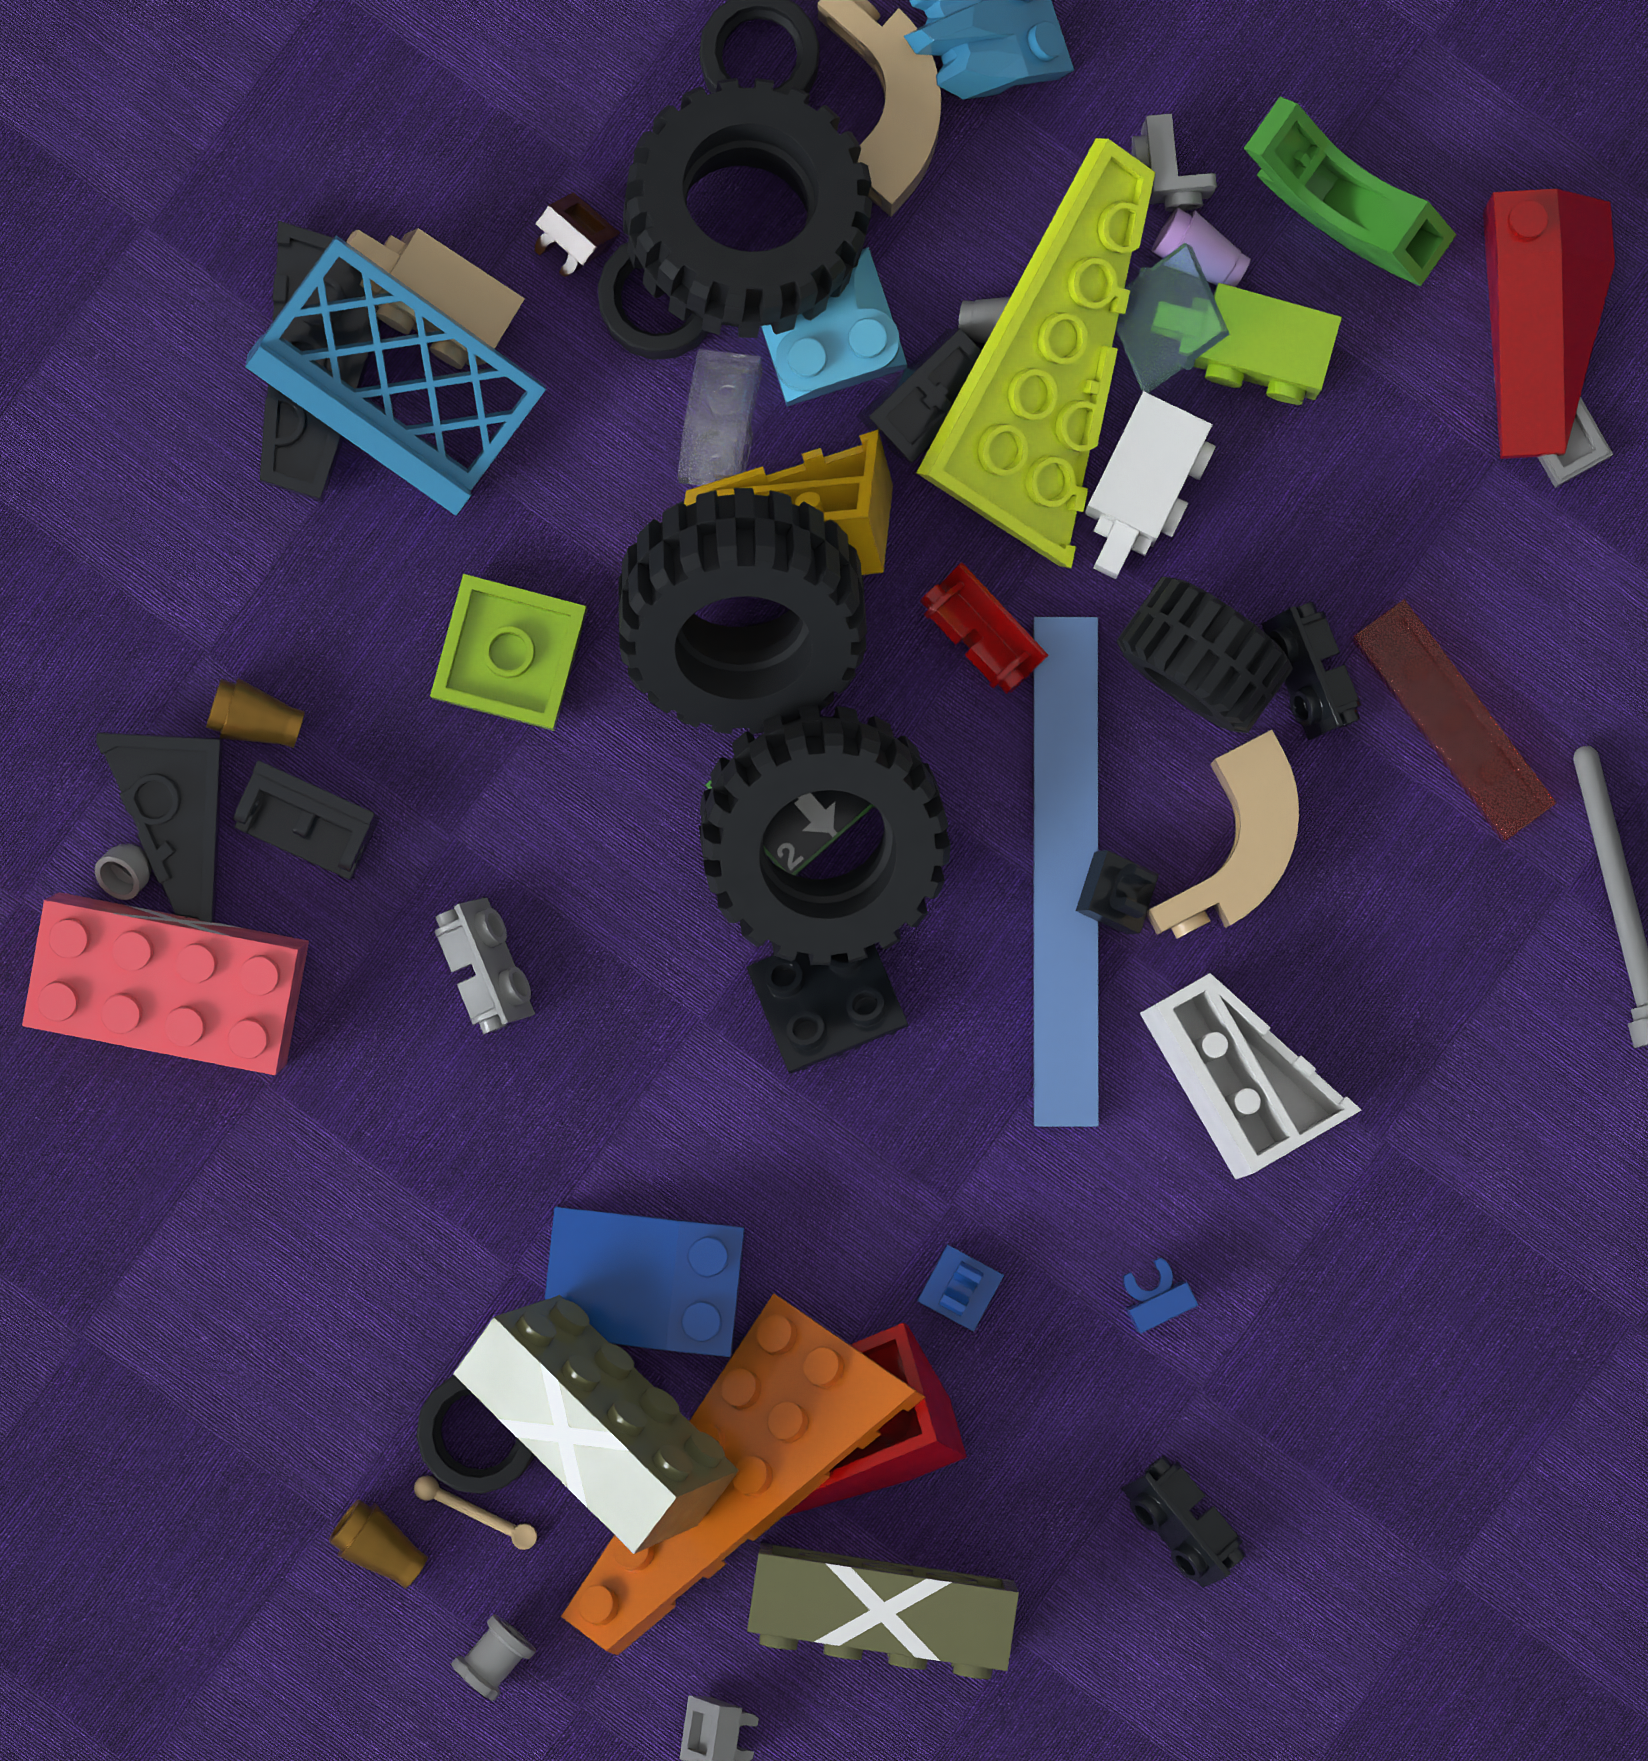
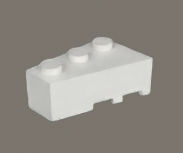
(1241, 1077)

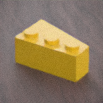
(845, 486)

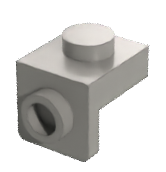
(1157, 151)

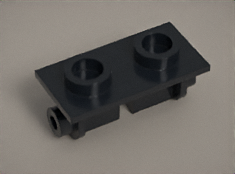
(1316, 697)
(1200, 1547)

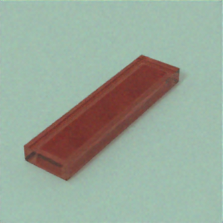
(1453, 720)

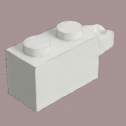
(1144, 479)

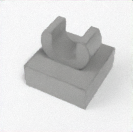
(713, 1731)

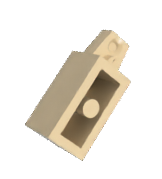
(446, 282)

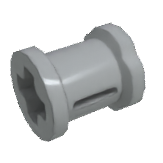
(493, 1657)

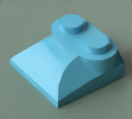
(840, 346)

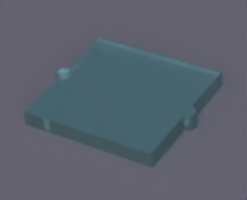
(1169, 318)

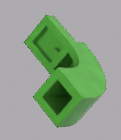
(1344, 199)

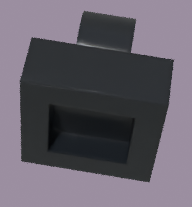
(1117, 892)

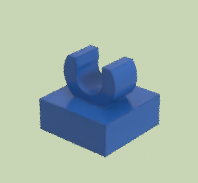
(960, 1287)
(1159, 1303)

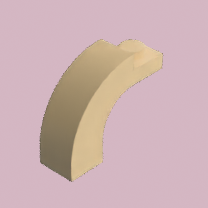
(909, 126)
(1266, 828)

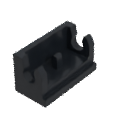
(922, 395)
(305, 820)

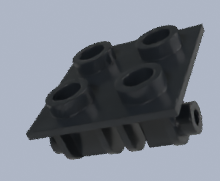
(825, 1007)

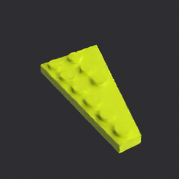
(1044, 377)

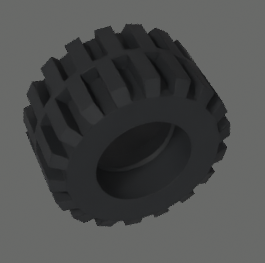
(1204, 654)

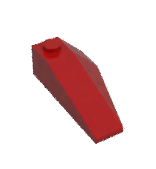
(1547, 293)
(910, 1441)

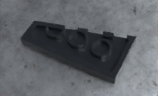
(296, 445)

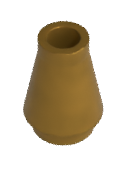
(253, 715)
(376, 1543)

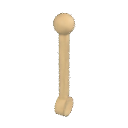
(522, 1535)

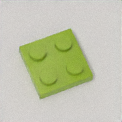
(508, 652)

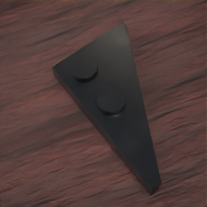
(175, 801)

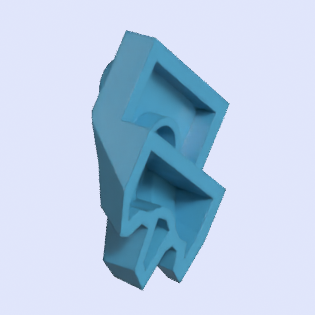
(991, 44)

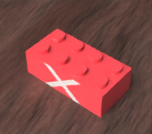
(165, 983)

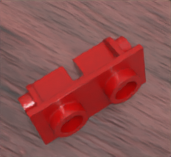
(995, 639)

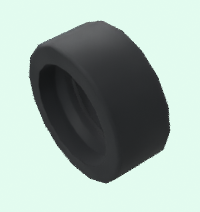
(782, 12)
(625, 332)
(442, 1463)

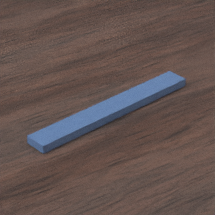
(1062, 854)

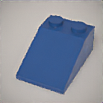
(649, 1278)

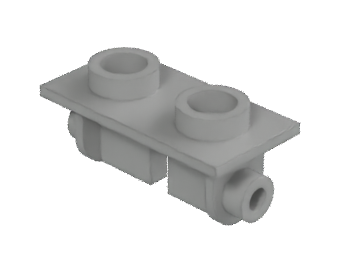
(477, 937)

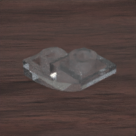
(719, 416)

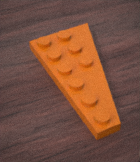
(785, 1417)

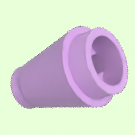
(1216, 254)

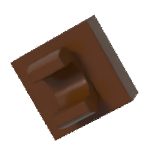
(576, 230)

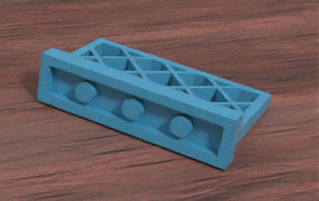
(363, 421)

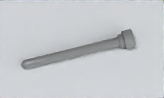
(1617, 884)

